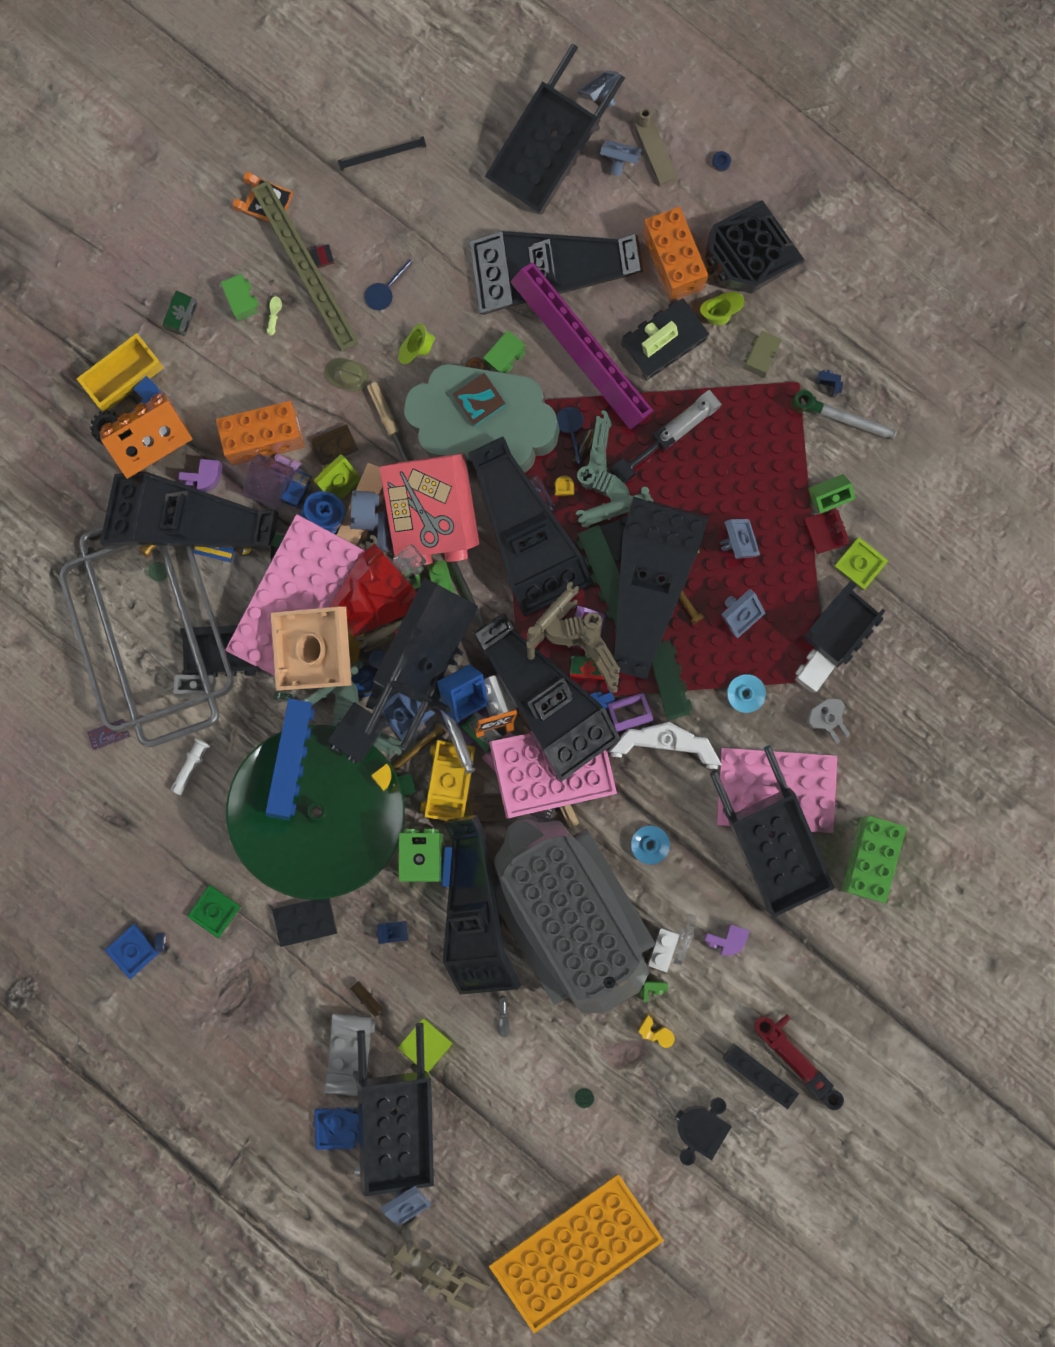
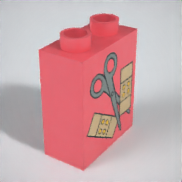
(431, 506)

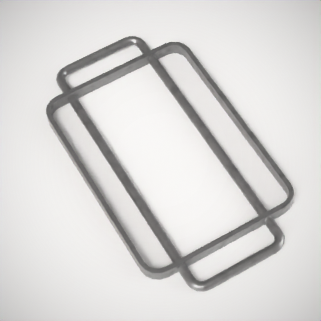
(137, 722)

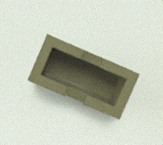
(759, 359)

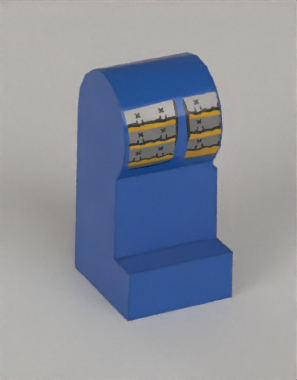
(297, 489)

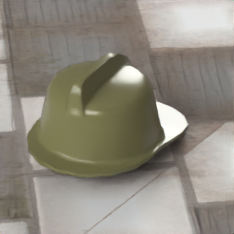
(346, 374)

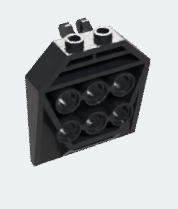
(734, 268)

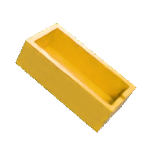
(120, 372)

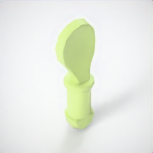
(275, 307)

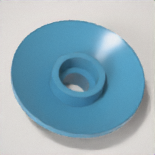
(659, 839)

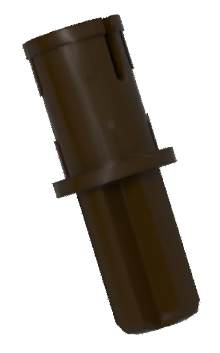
(584, 446)
(367, 999)

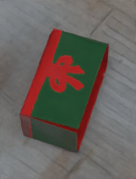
(584, 668)

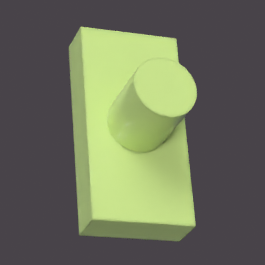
(658, 338)

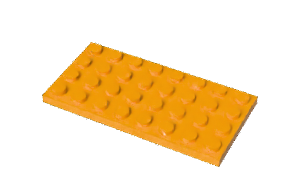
(576, 1253)

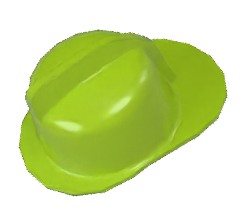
(719, 309)
(416, 344)

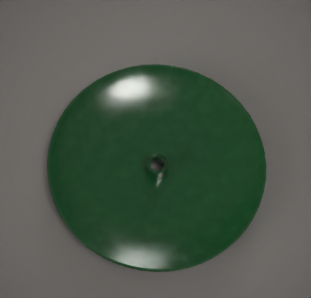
(322, 853)

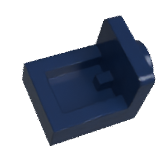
(827, 378)
(392, 932)

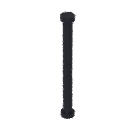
(382, 153)

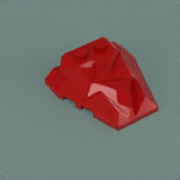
(373, 593)

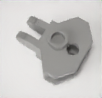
(832, 718)

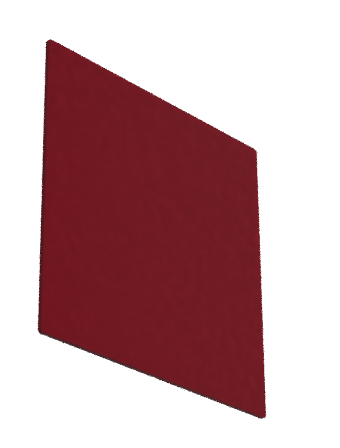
(729, 466)

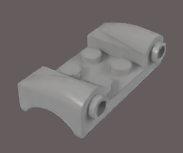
(344, 1052)

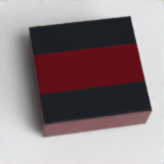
(322, 256)

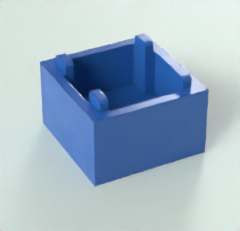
(463, 692)

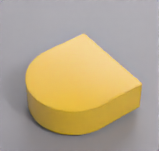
(564, 486)

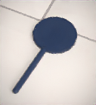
(379, 295)
(570, 421)

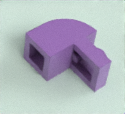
(208, 475)
(732, 943)

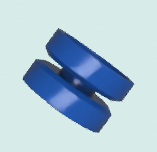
(324, 510)

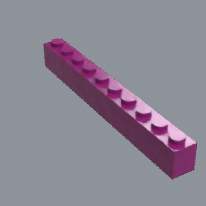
(581, 345)

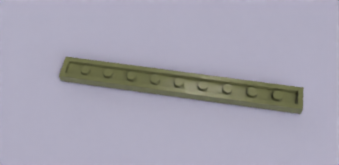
(305, 266)

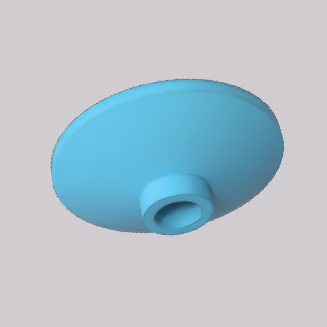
(756, 693)

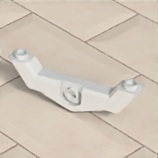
(666, 737)

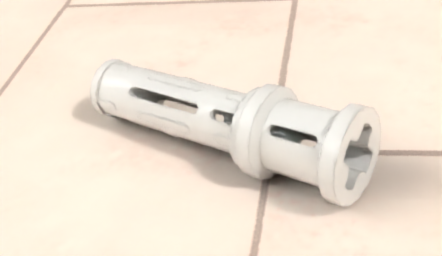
(193, 758)

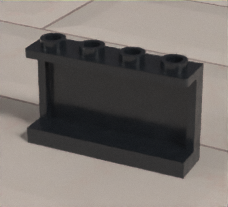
(690, 335)
(843, 626)
(211, 654)

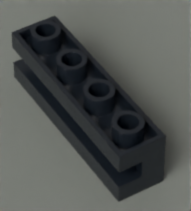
(760, 1076)

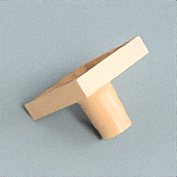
(311, 648)

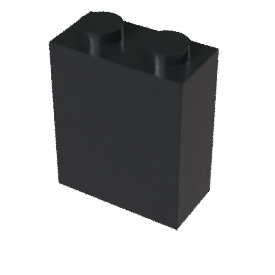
(350, 735)

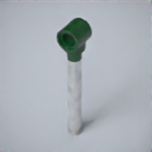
(838, 414)
(458, 742)

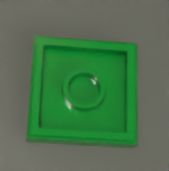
(214, 911)

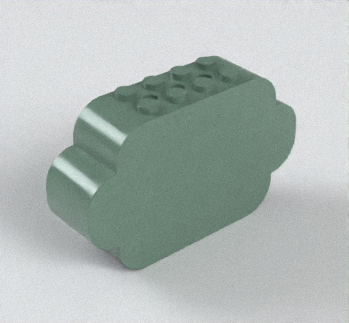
(446, 430)

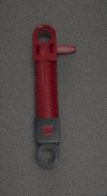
(795, 1059)

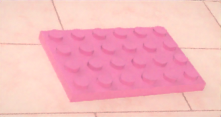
(751, 779)
(530, 785)

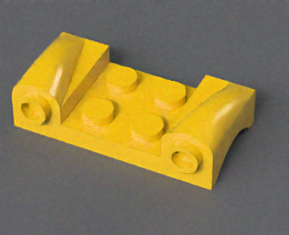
(447, 783)

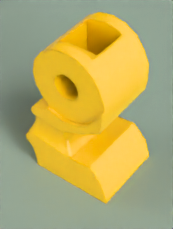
(662, 1035)

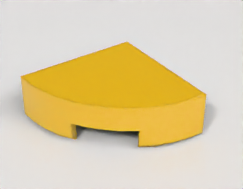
(382, 777)

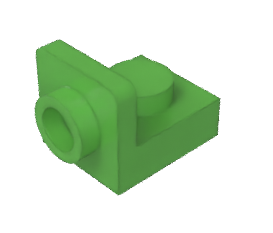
(656, 987)

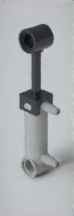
(668, 435)

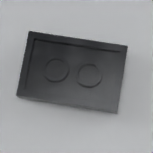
(304, 921)

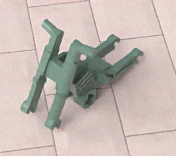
(604, 482)
(344, 699)

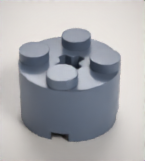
(363, 510)

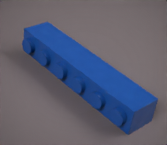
(289, 758)

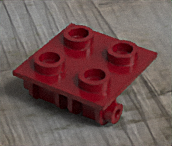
(827, 531)

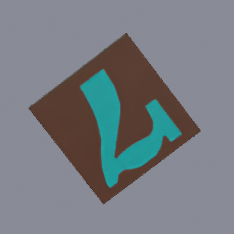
(479, 399)

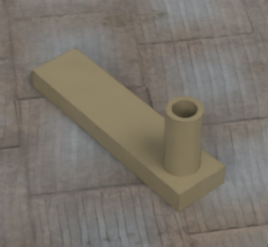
(654, 147)

